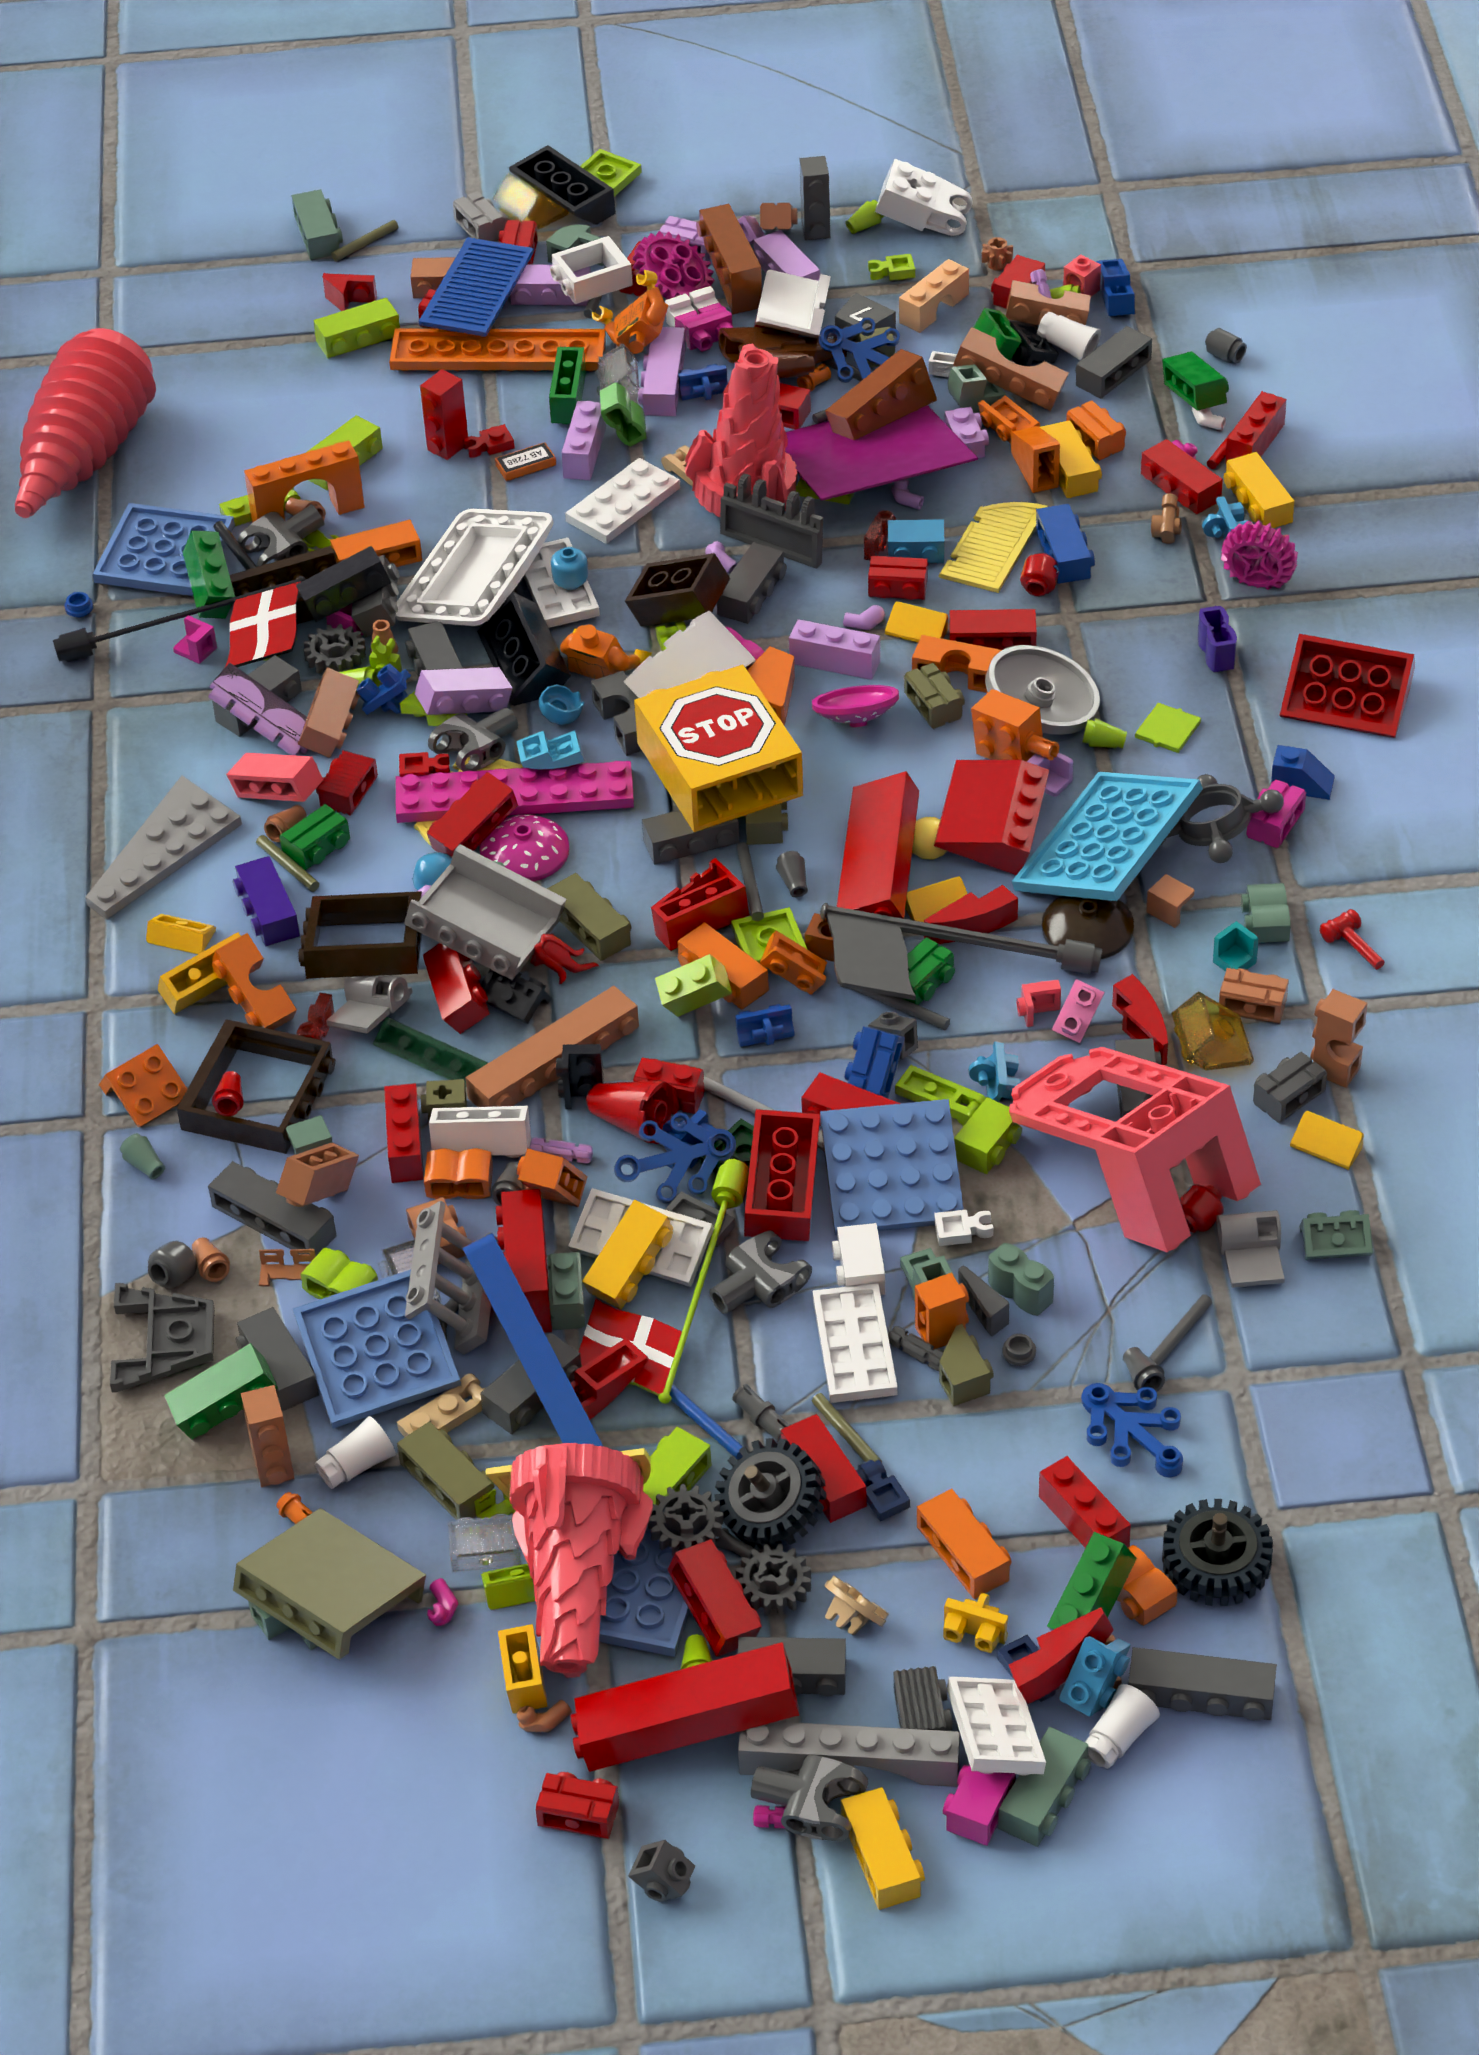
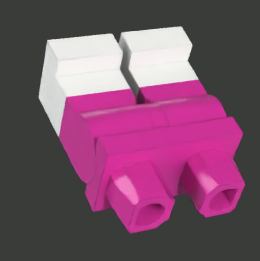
(700, 316)

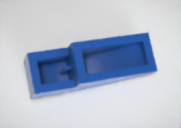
(1116, 287)

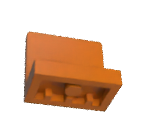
(146, 1085)

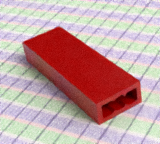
(879, 846)
(684, 1707)

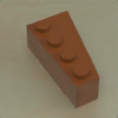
(731, 257)
(883, 396)

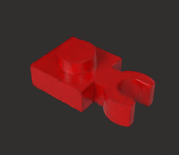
(492, 440)
(420, 764)

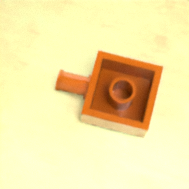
(1009, 729)

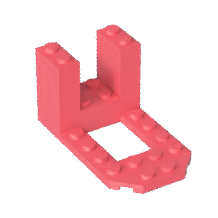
(1181, 1121)

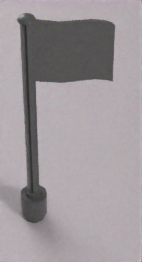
(874, 957)

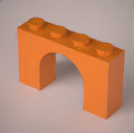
(336, 464)

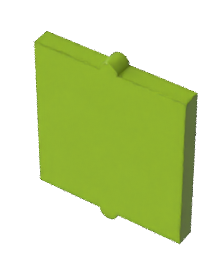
(1168, 727)

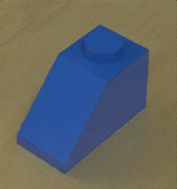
(1302, 770)

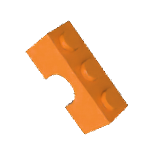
(955, 656)
(262, 1007)

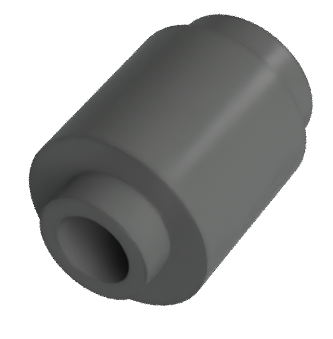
(1225, 346)

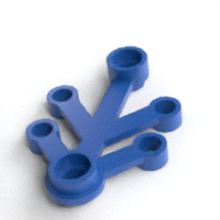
(861, 351)
(680, 1155)
(1132, 1424)

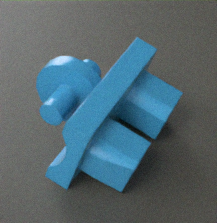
(1225, 520)
(994, 1071)

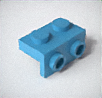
(1094, 1675)

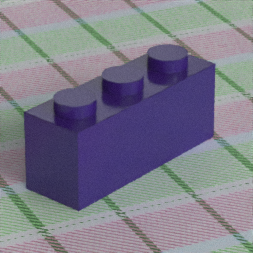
(266, 901)

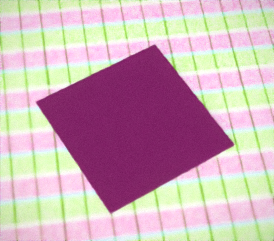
(892, 453)

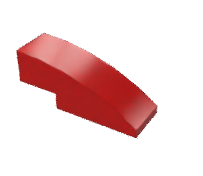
(978, 914)
(1140, 1014)
(607, 1376)
(1050, 1666)

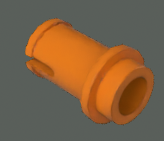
(813, 379)
(292, 1507)

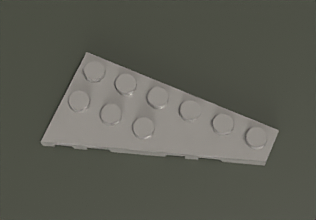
(171, 836)

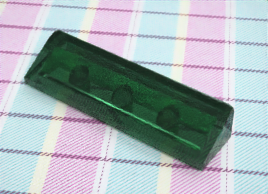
(426, 1051)

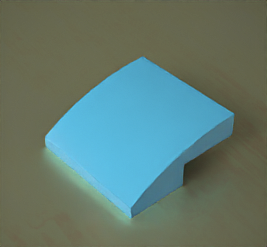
(559, 752)

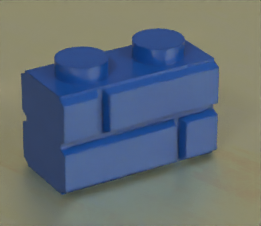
(874, 1060)

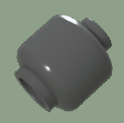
(172, 1264)

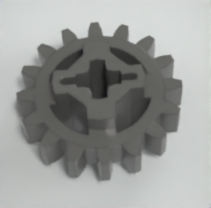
(334, 649)
(685, 1519)
(774, 1579)

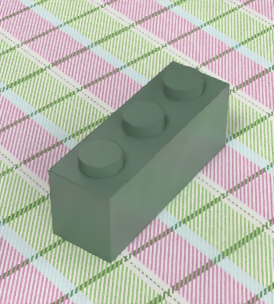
(316, 223)
(1037, 1798)

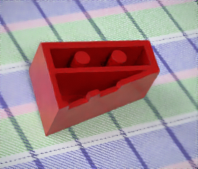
(708, 898)

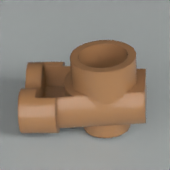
(1169, 523)

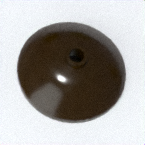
(1089, 920)

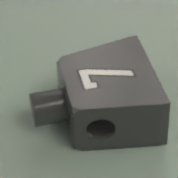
(862, 307)

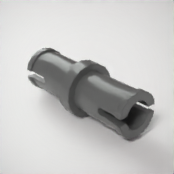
(761, 1412)

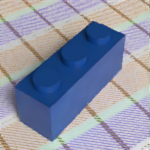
(1064, 542)

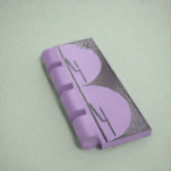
(256, 702)

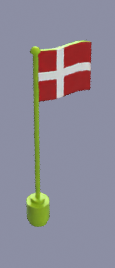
(656, 1339)

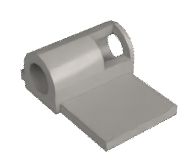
(369, 1001)
(1251, 1247)

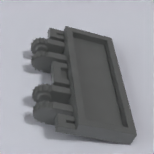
(764, 521)

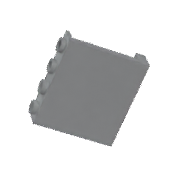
(486, 912)

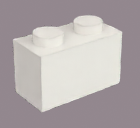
(859, 1256)

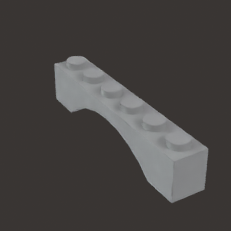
(917, 1754)

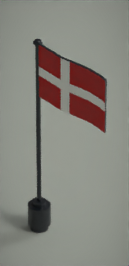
(260, 626)

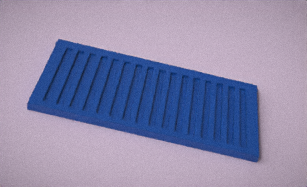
(476, 287)

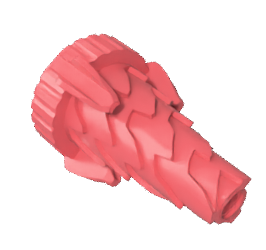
(746, 437)
(570, 1521)

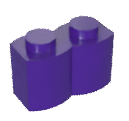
(1217, 638)

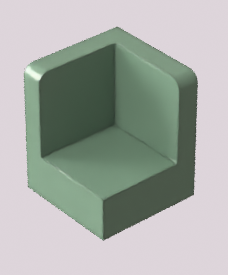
(308, 1134)

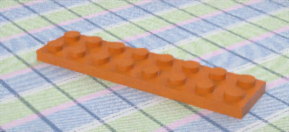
(497, 351)

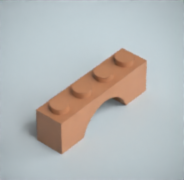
(1034, 383)

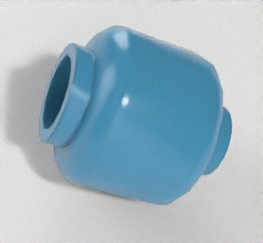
(569, 568)

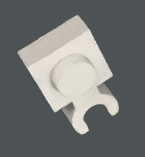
(958, 1228)

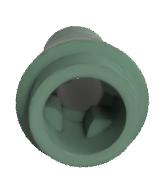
(140, 1154)

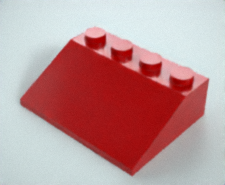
(1348, 685)
(992, 811)

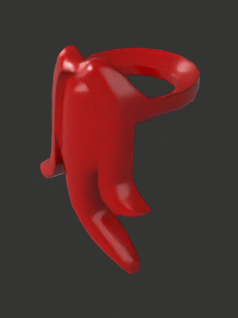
(557, 954)

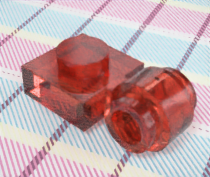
(877, 534)
(317, 1016)

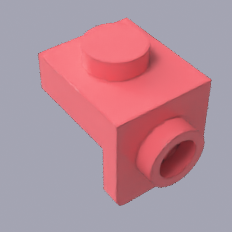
(1038, 998)

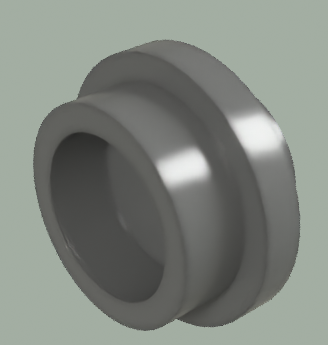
(1019, 1350)

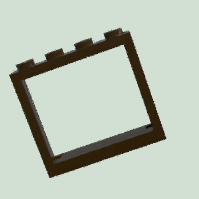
(359, 958)
(266, 1042)

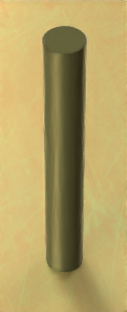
(364, 240)
(287, 863)
(844, 1428)

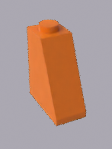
(1036, 457)
(775, 678)

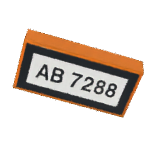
(525, 461)

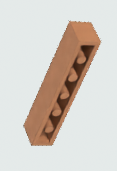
(533, 1062)

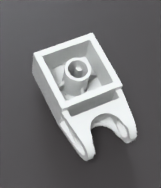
(922, 199)

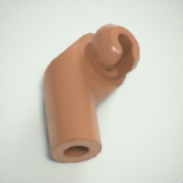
(545, 1721)

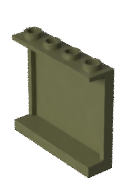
(326, 1580)

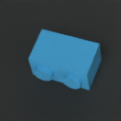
(917, 539)

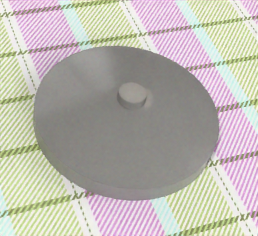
(1048, 681)

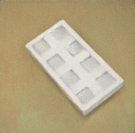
(622, 500)
(555, 603)
(675, 1262)
(854, 1343)
(995, 1726)

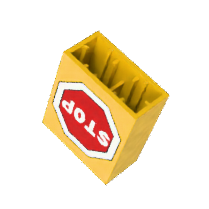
(718, 747)

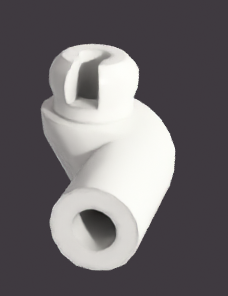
(1206, 418)

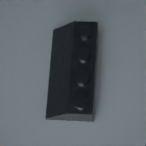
(567, 184)
(523, 649)

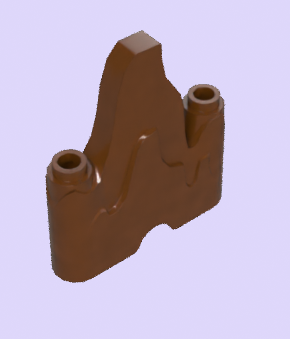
(795, 354)

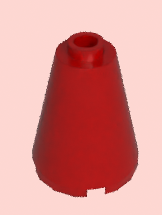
(633, 1103)

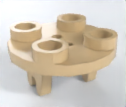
(852, 1607)

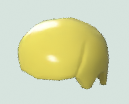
(924, 838)

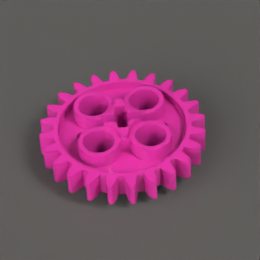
(675, 263)

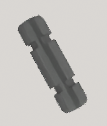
(915, 1347)

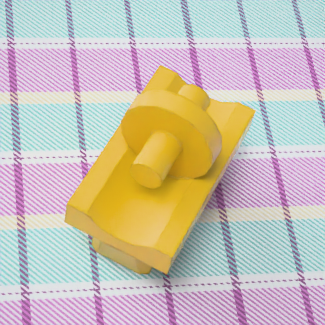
(975, 1619)

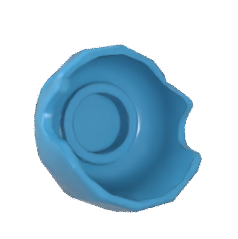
(560, 704)
(430, 868)

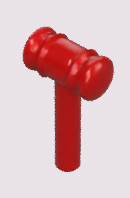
(1344, 927)

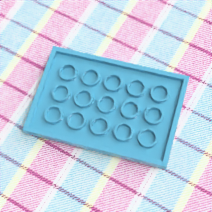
(1107, 836)

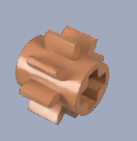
(997, 253)

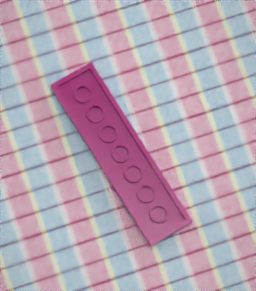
(536, 790)

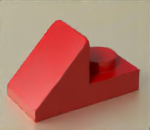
(347, 288)

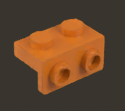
(1005, 417)
(794, 963)

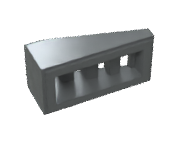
(985, 1302)

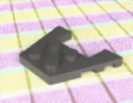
(177, 1335)

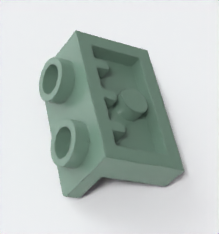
(1336, 1235)

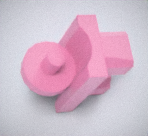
(1078, 1011)

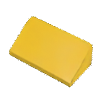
(913, 621)
(932, 898)
(179, 933)
(1327, 1140)

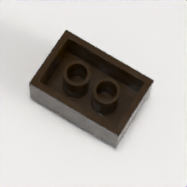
(677, 589)

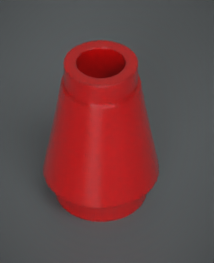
(228, 1095)

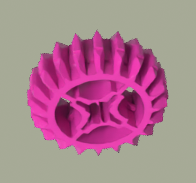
(1259, 555)

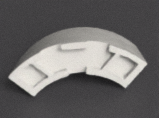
(793, 303)
(690, 655)

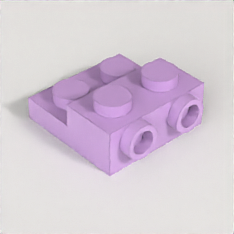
(968, 428)

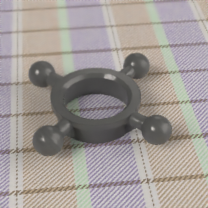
(1220, 830)

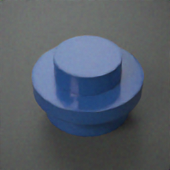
(78, 604)

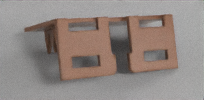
(282, 1271)

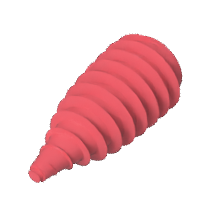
(81, 414)

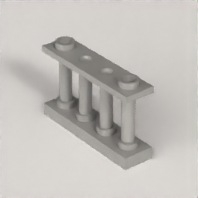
(474, 1305)

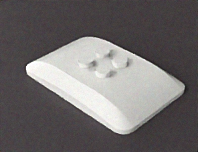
(474, 567)

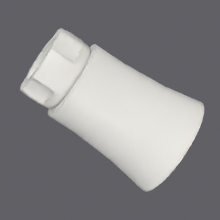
(1069, 335)
(355, 1453)
(1120, 1725)

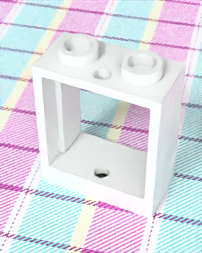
(595, 284)

